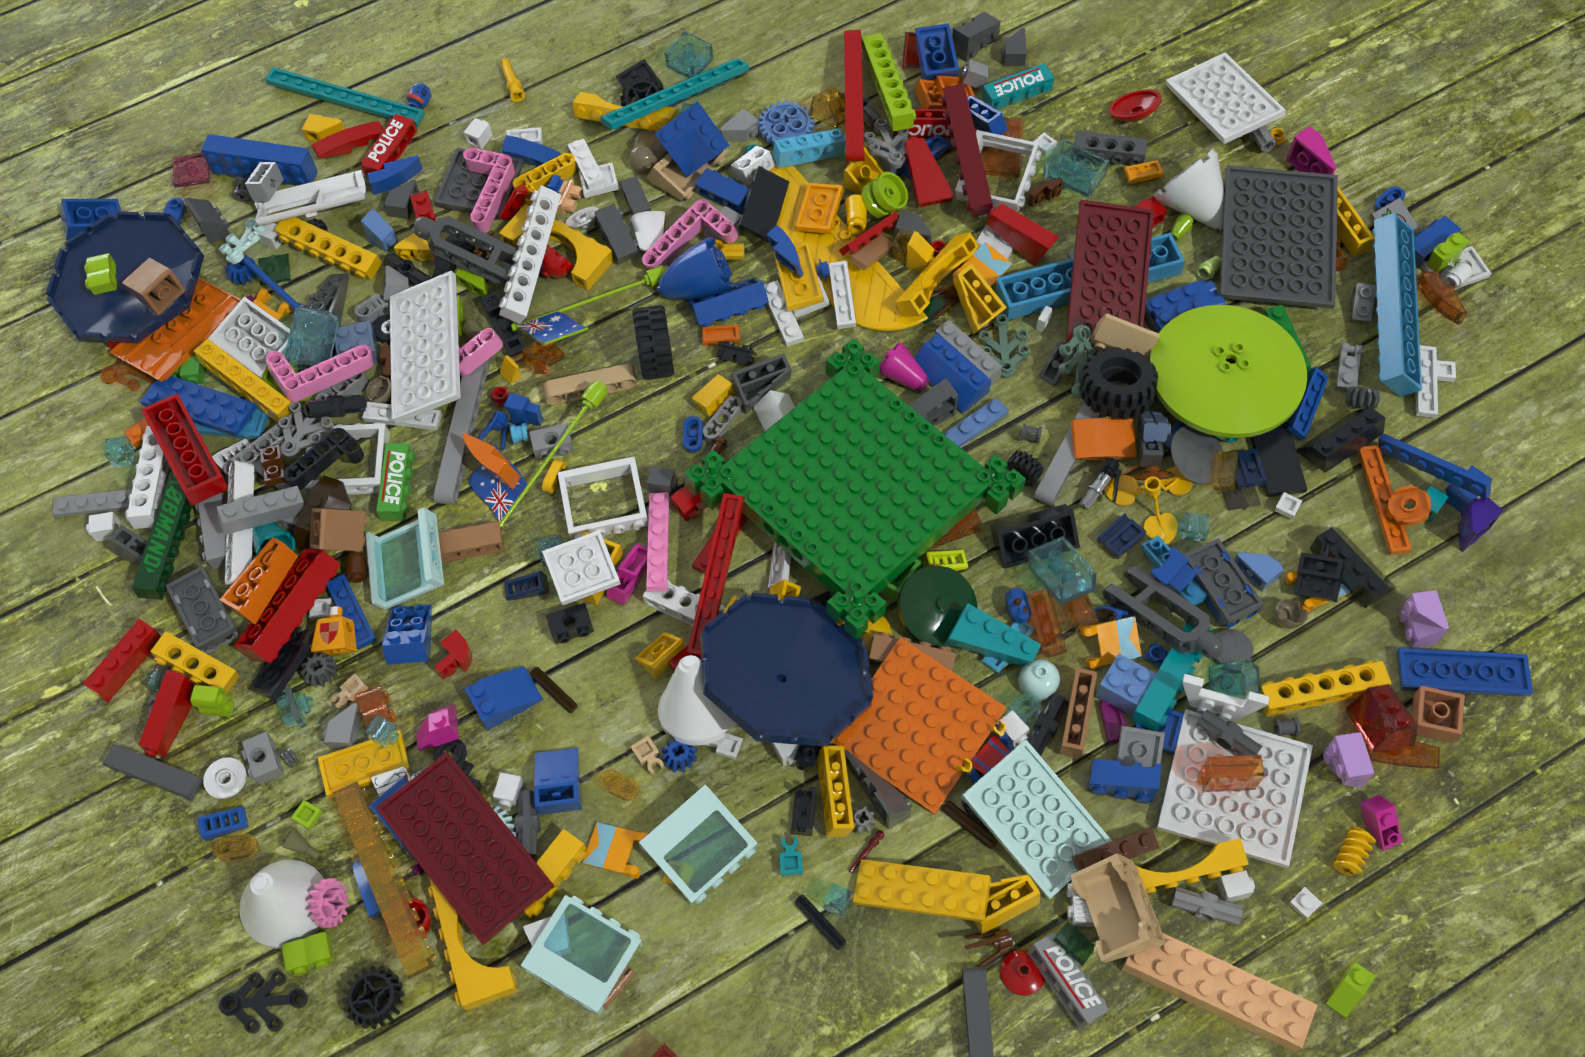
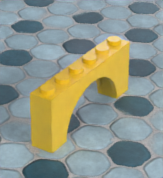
(591, 256)
(474, 981)

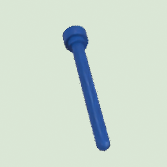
(274, 286)

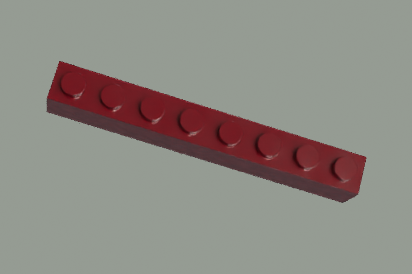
(968, 150)

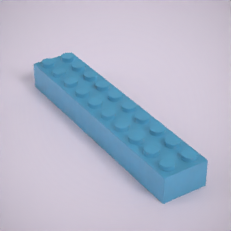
(1051, 284)
(1397, 305)

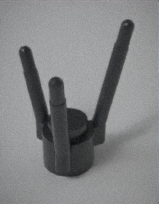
(1111, 468)

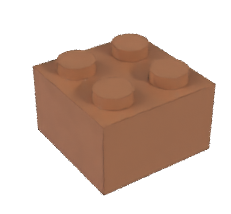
(1438, 714)

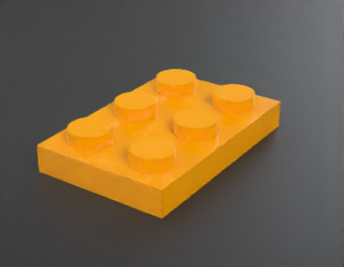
(819, 208)

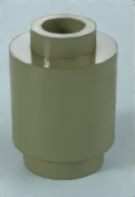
(471, 328)

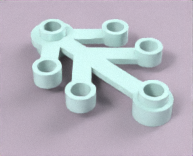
(249, 237)

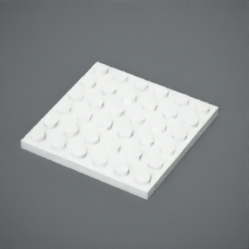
(1260, 817)

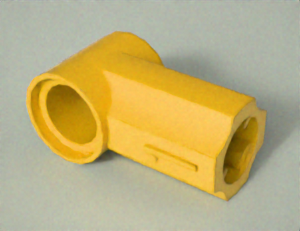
(731, 251)

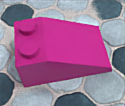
(1310, 153)

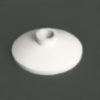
(582, 218)
(218, 772)

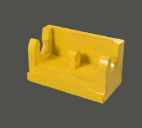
(713, 395)

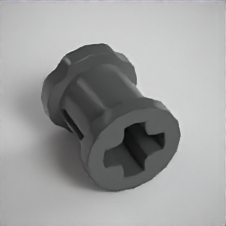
(1024, 435)
(1287, 727)

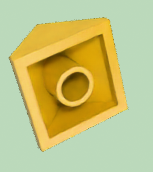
(860, 173)
(658, 654)

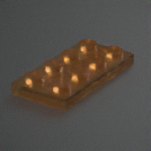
(1003, 162)

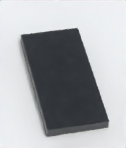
(763, 203)
(1280, 462)

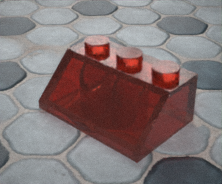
(1382, 719)

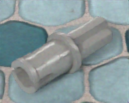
(1095, 490)

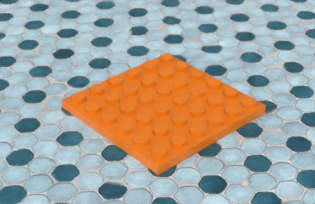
(920, 725)

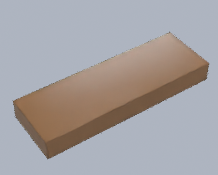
(872, 252)

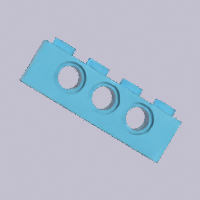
(809, 148)

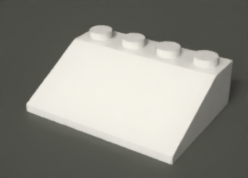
(250, 335)

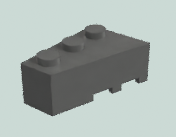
(975, 35)
(616, 233)
(758, 379)
(937, 403)

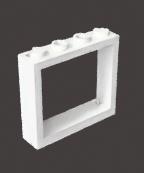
(1013, 145)
(596, 473)
(360, 485)

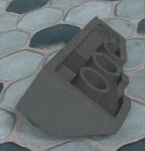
(882, 795)

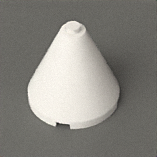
(1197, 191)
(687, 711)
(277, 905)

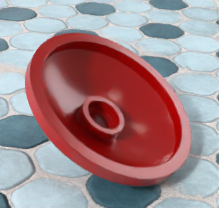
(1135, 105)

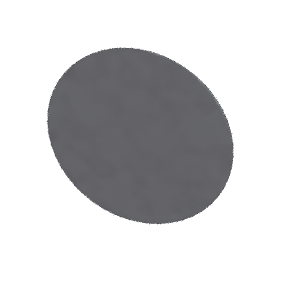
(1195, 454)

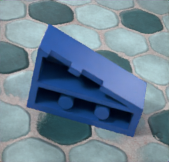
(1124, 781)

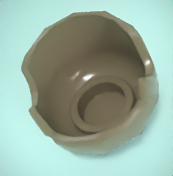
(379, 390)
(1289, 613)

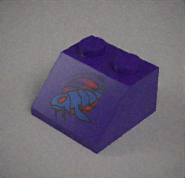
(1477, 520)

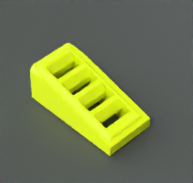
(934, 557)

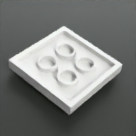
(581, 567)

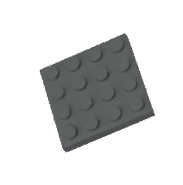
(463, 187)

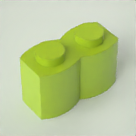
(1447, 252)
(101, 274)
(212, 701)
(308, 953)

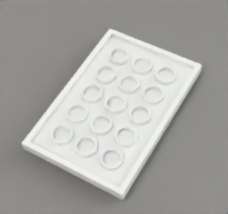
(1225, 98)

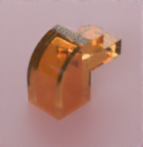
(541, 357)

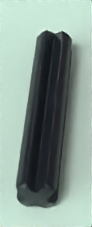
(820, 922)

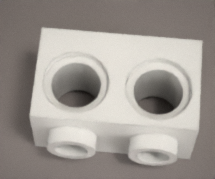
(746, 165)

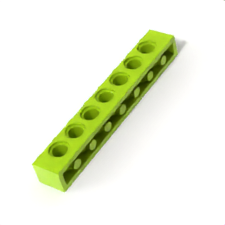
(888, 82)

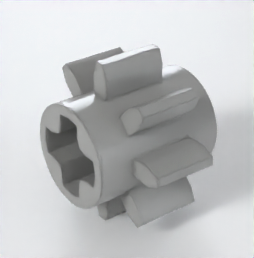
(863, 813)

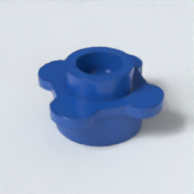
(823, 269)
(1156, 649)

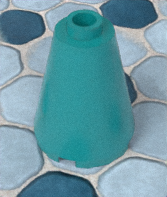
(264, 533)

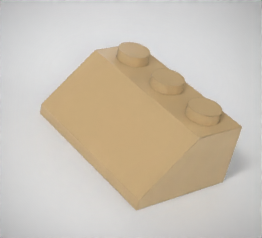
(1115, 332)

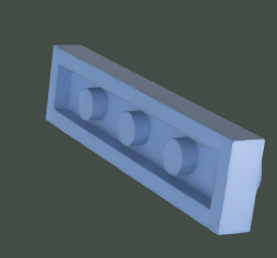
(977, 422)

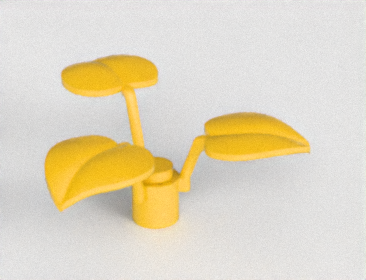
(1160, 525)

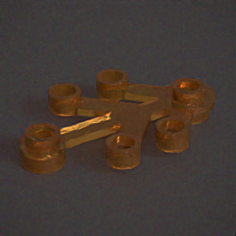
(115, 374)

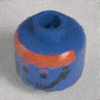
(419, 95)

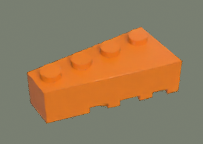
(259, 581)

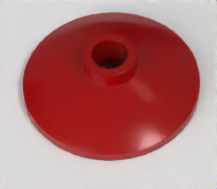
(1017, 982)

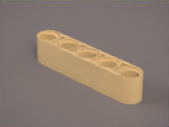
(572, 387)

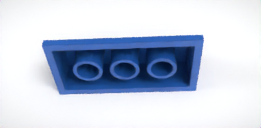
(737, 301)
(944, 361)

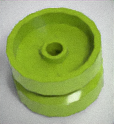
(884, 195)

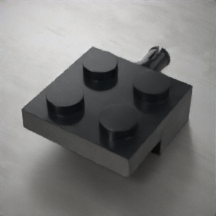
(1319, 575)

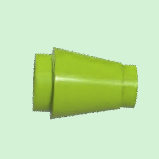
(1181, 226)

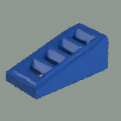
(211, 819)

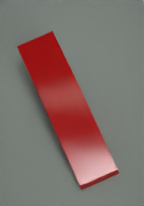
(345, 140)

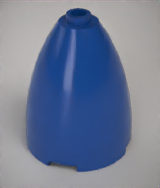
(697, 273)

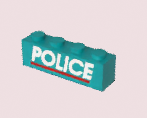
(1018, 87)

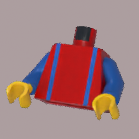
(989, 755)

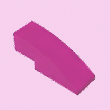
(629, 574)

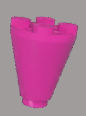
(903, 368)

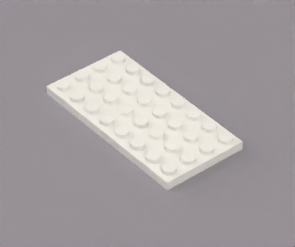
(424, 347)

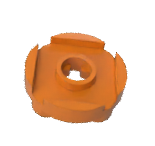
(1407, 516)

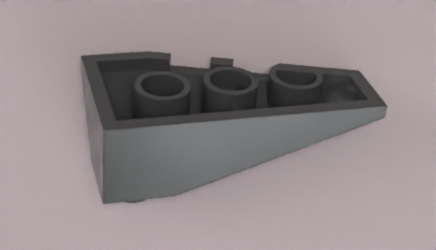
(330, 296)

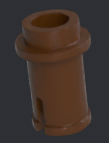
(719, 444)

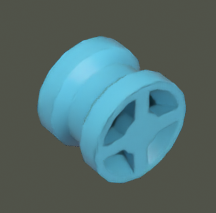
(519, 433)

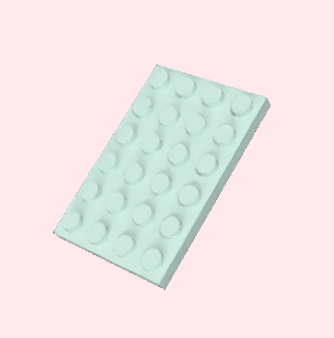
(1034, 817)

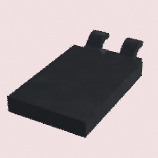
(276, 675)

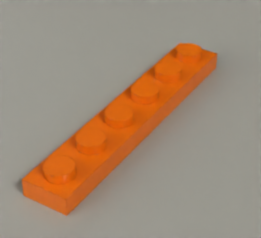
(1381, 490)

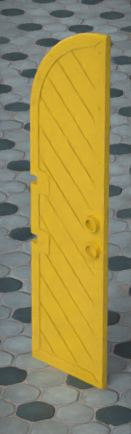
(872, 289)

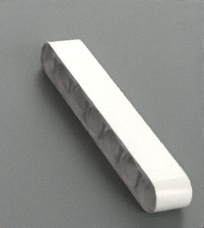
(239, 543)

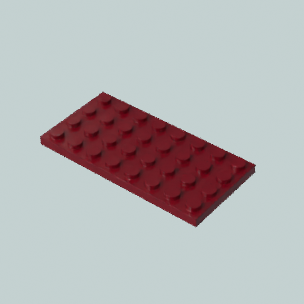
(1109, 264)
(465, 848)

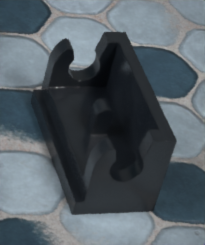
(803, 812)

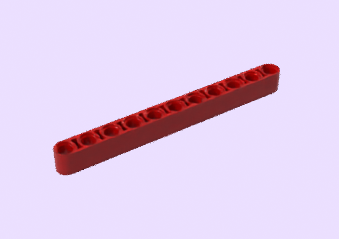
(853, 96)

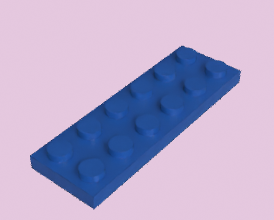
(204, 404)
(1465, 671)

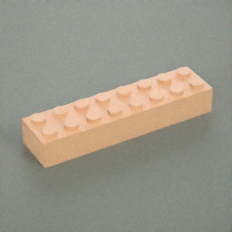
(1225, 991)

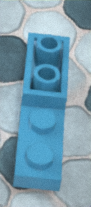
(1157, 553)

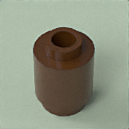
(355, 567)

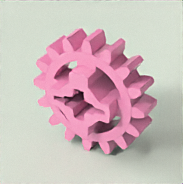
(328, 903)

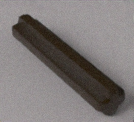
(553, 689)
(970, 824)

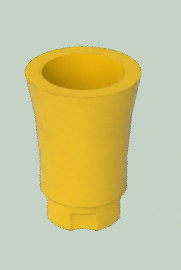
(856, 214)

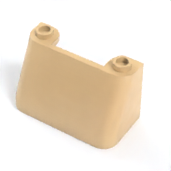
(671, 178)
(1118, 908)

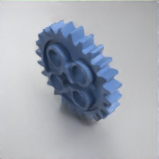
(785, 121)

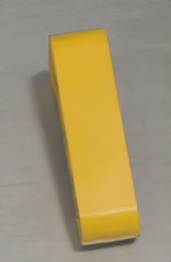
(563, 166)

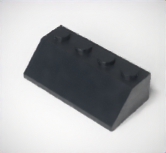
(1343, 438)
(1019, 535)
(1360, 573)

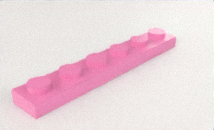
(658, 542)

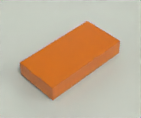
(714, 334)

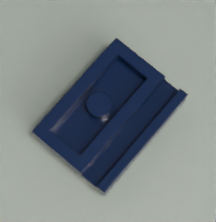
(1249, 470)
(1121, 536)

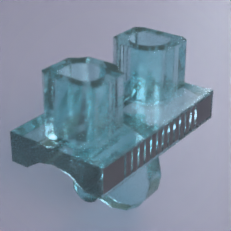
(296, 715)

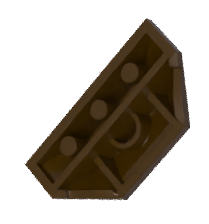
(325, 494)

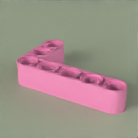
(500, 173)
(688, 232)
(478, 351)
(318, 376)

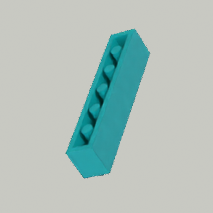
(1165, 686)

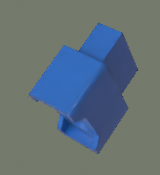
(523, 411)
(1175, 571)

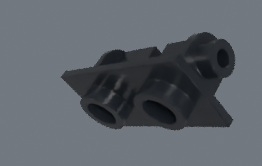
(743, 353)
(806, 756)

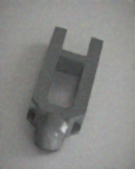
(431, 230)
(1184, 642)

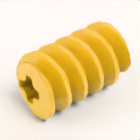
(1353, 851)

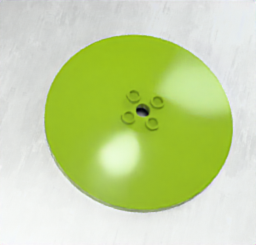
(1222, 396)

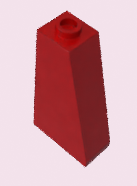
(925, 175)
(1021, 233)
(167, 714)

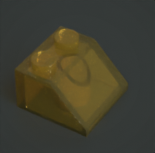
(829, 107)

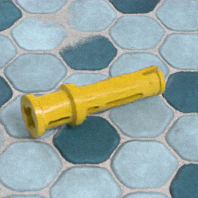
(513, 85)

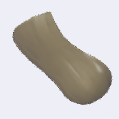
(646, 151)

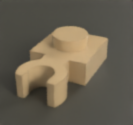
(349, 688)
(646, 753)

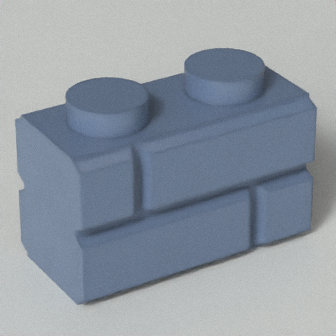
(1153, 426)

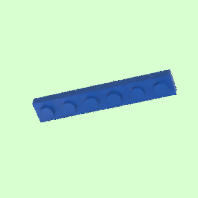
(1435, 466)

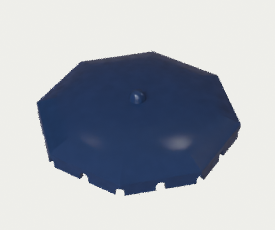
(130, 242)
(785, 670)

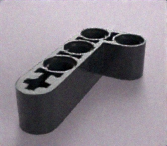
(301, 473)

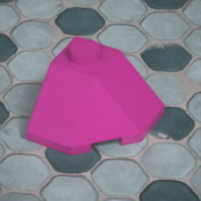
(438, 728)

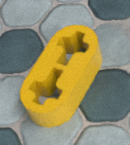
(551, 479)

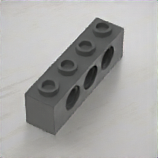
(1115, 148)

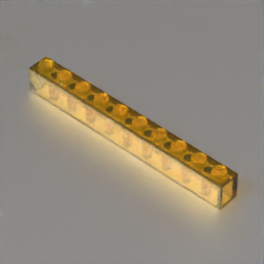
(384, 880)

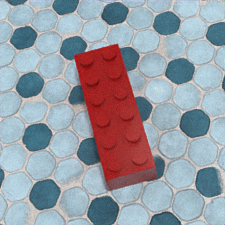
(184, 449)
(288, 606)

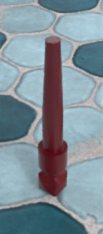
(872, 844)

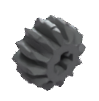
(1362, 397)
(319, 669)

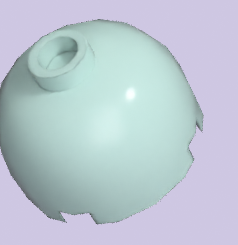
(1039, 679)

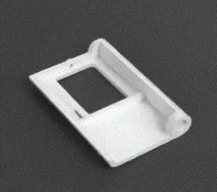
(325, 192)

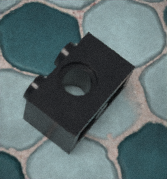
(560, 619)

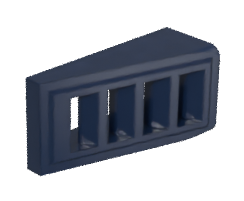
(535, 578)

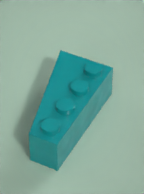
(991, 637)

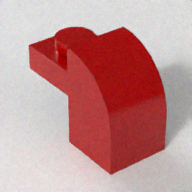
(458, 655)

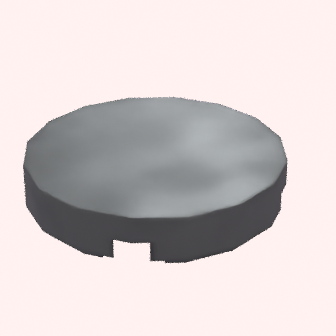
(1235, 646)

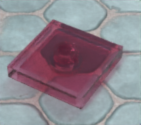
(190, 170)

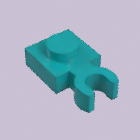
(790, 860)

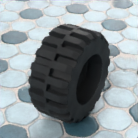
(653, 342)
(1113, 399)

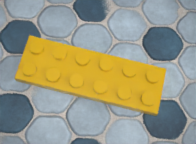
(922, 890)

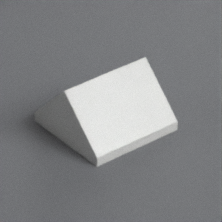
(773, 408)

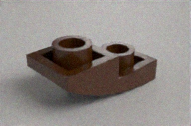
(1045, 190)
(384, 356)
(273, 465)

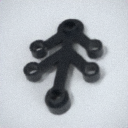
(260, 1001)

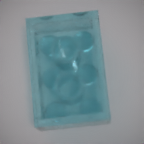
(1077, 167)
(311, 337)
(1062, 570)

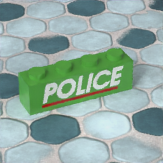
(395, 482)

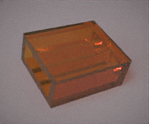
(1231, 773)

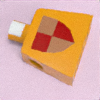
(334, 634)

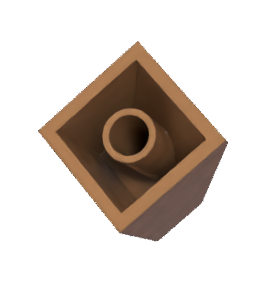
(154, 285)
(337, 529)

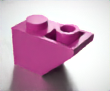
(1382, 821)

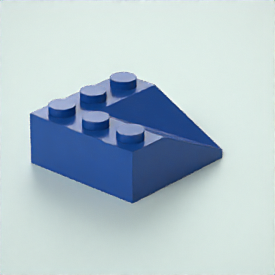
(692, 139)

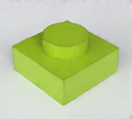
(307, 815)

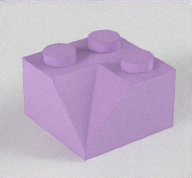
(1423, 619)
(1349, 759)

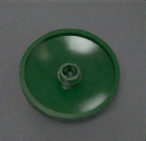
(932, 603)

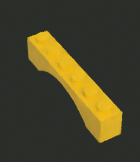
(592, 107)
(918, 294)
(1223, 856)

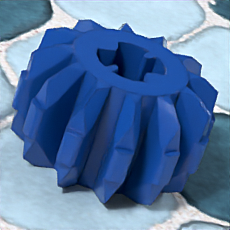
(239, 272)
(683, 760)

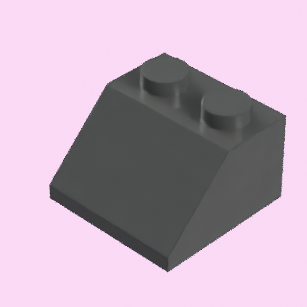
(208, 219)

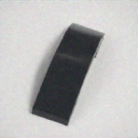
(511, 340)

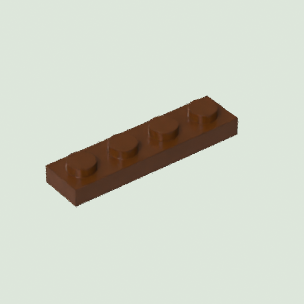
(1127, 846)

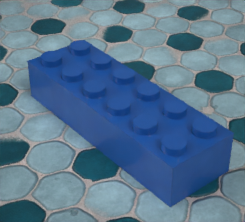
(241, 157)

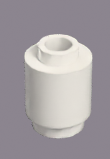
(1458, 274)

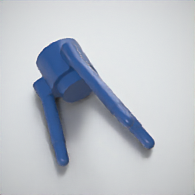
(497, 422)

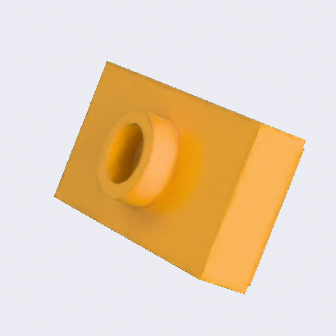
(1143, 172)

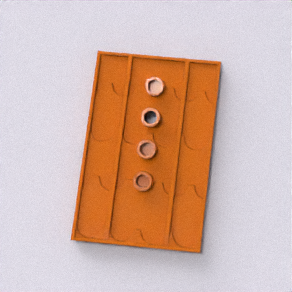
(175, 341)

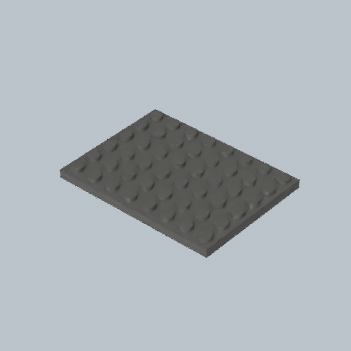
(1279, 237)

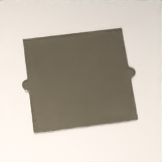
(1241, 498)

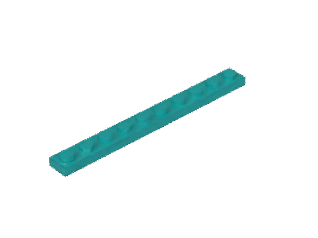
(674, 93)
(342, 95)

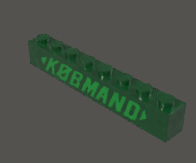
(163, 542)

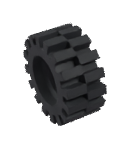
(1026, 466)

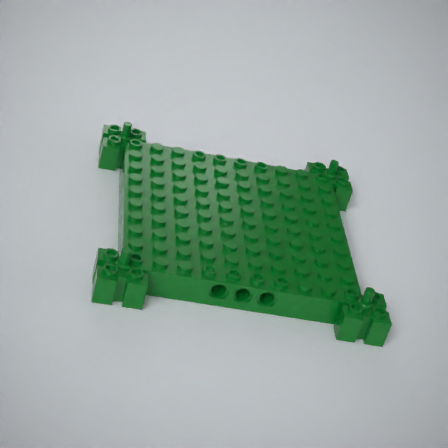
(854, 485)

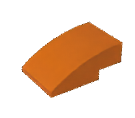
(930, 91)
(1103, 439)
(492, 461)

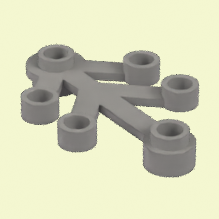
(894, 158)
(303, 428)

